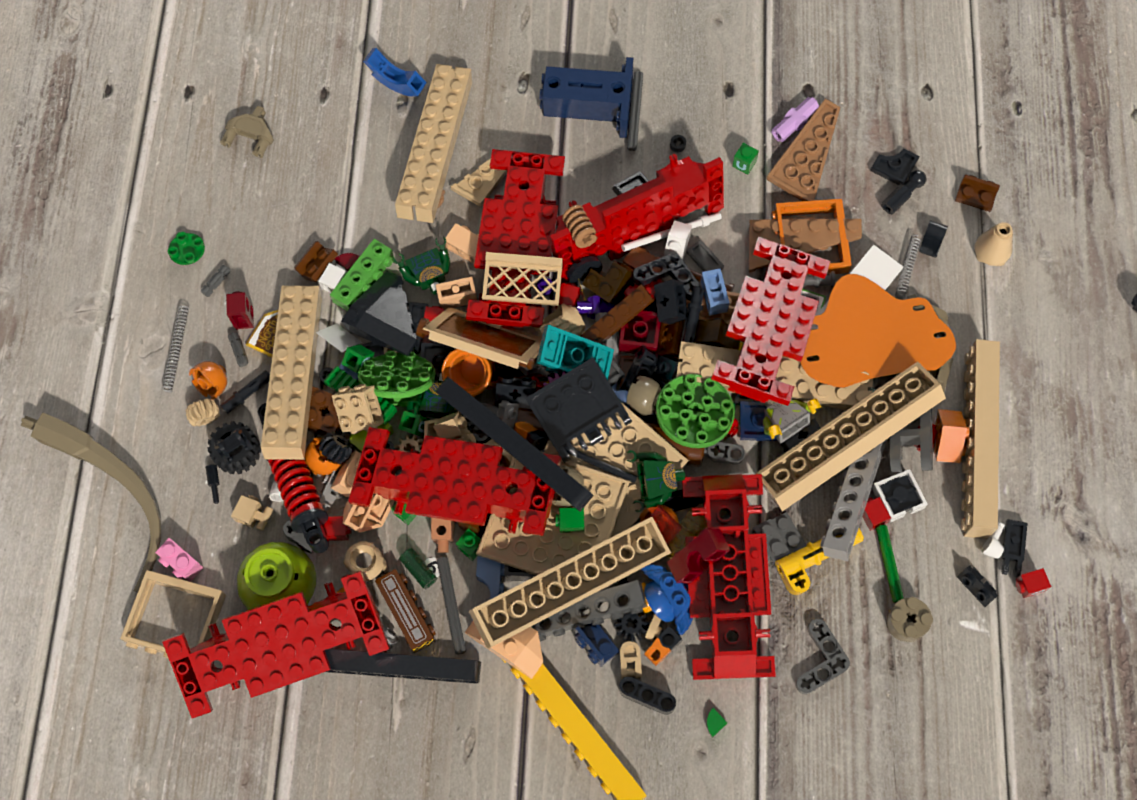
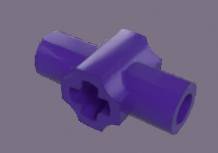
(593, 306)

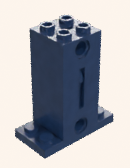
(588, 94)

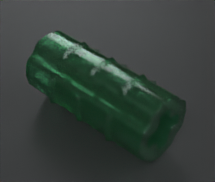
(418, 568)

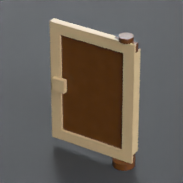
(485, 340)

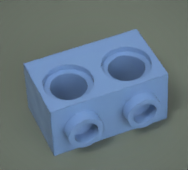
(715, 292)

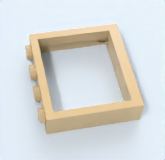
(142, 598)

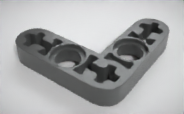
(830, 657)

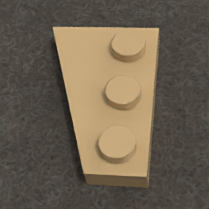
(479, 183)

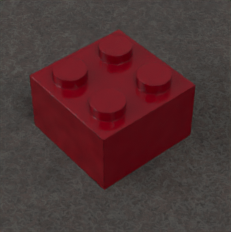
(640, 331)

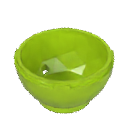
(285, 561)

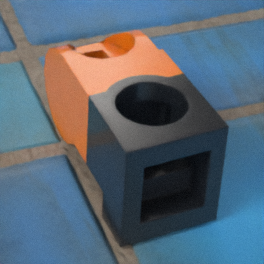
(532, 435)
(663, 646)

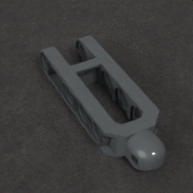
(922, 436)

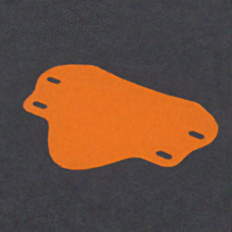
(873, 334)

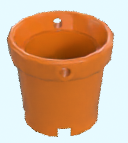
(468, 371)

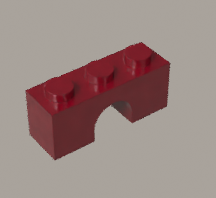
(686, 562)

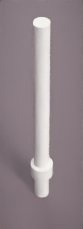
(701, 221)

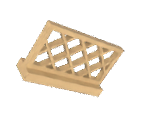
(519, 262)

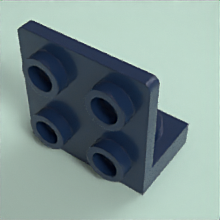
(597, 643)

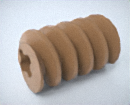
(579, 226)

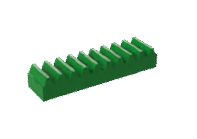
(340, 378)

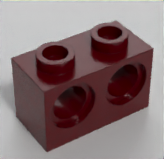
(240, 310)

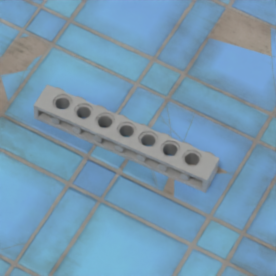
(841, 547)

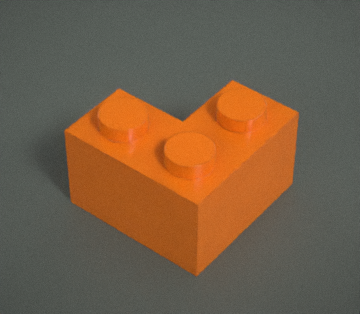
(950, 436)

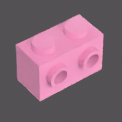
(179, 560)

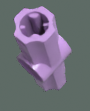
(795, 119)

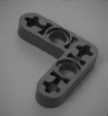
(672, 270)

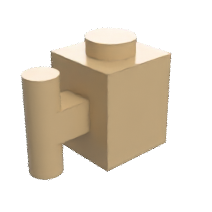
(249, 511)

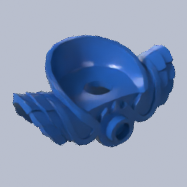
(668, 598)

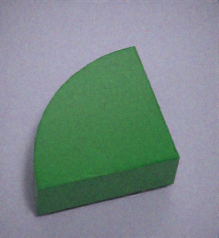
(715, 722)

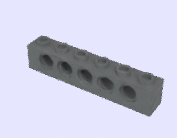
(635, 604)

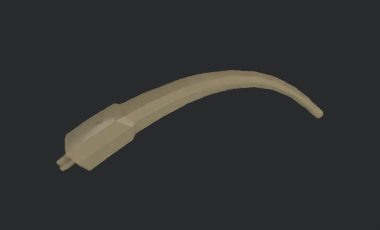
(83, 446)

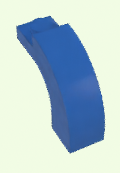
(404, 82)

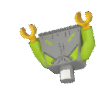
(787, 420)

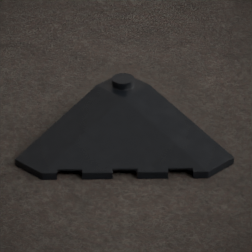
(383, 315)

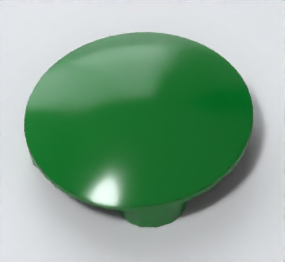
(186, 248)

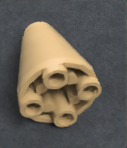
(995, 245)

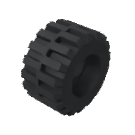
(244, 458)

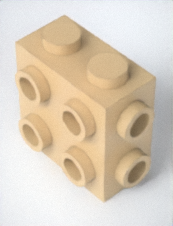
(357, 408)

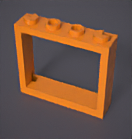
(816, 207)

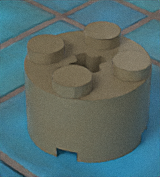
(920, 616)

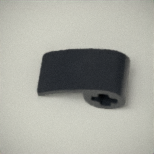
(933, 238)

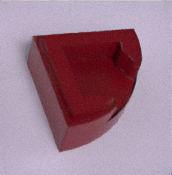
(346, 260)

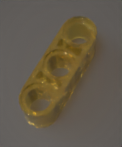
(690, 526)

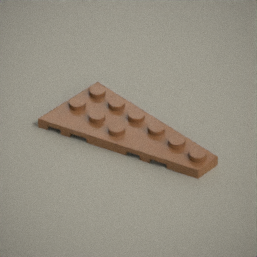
(800, 234)

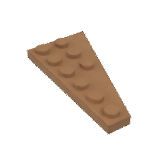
(804, 160)

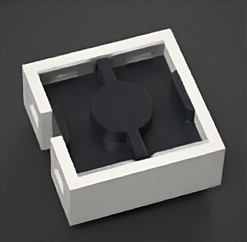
(900, 495)

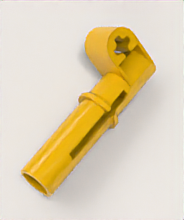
(795, 564)

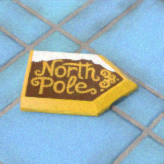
(264, 334)

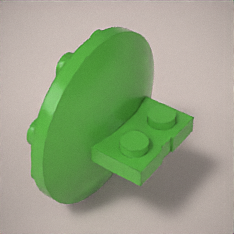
(397, 376)
(694, 411)

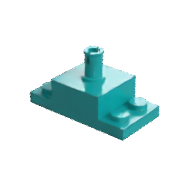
(565, 351)

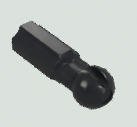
(903, 192)

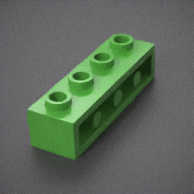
(362, 274)

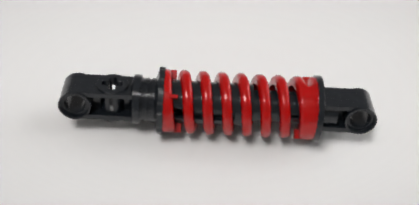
(300, 497)

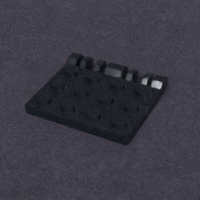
(576, 406)

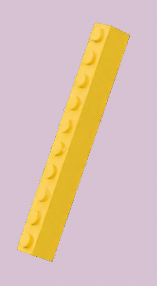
(581, 734)

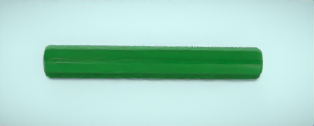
(889, 563)

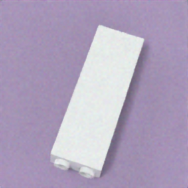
(876, 267)

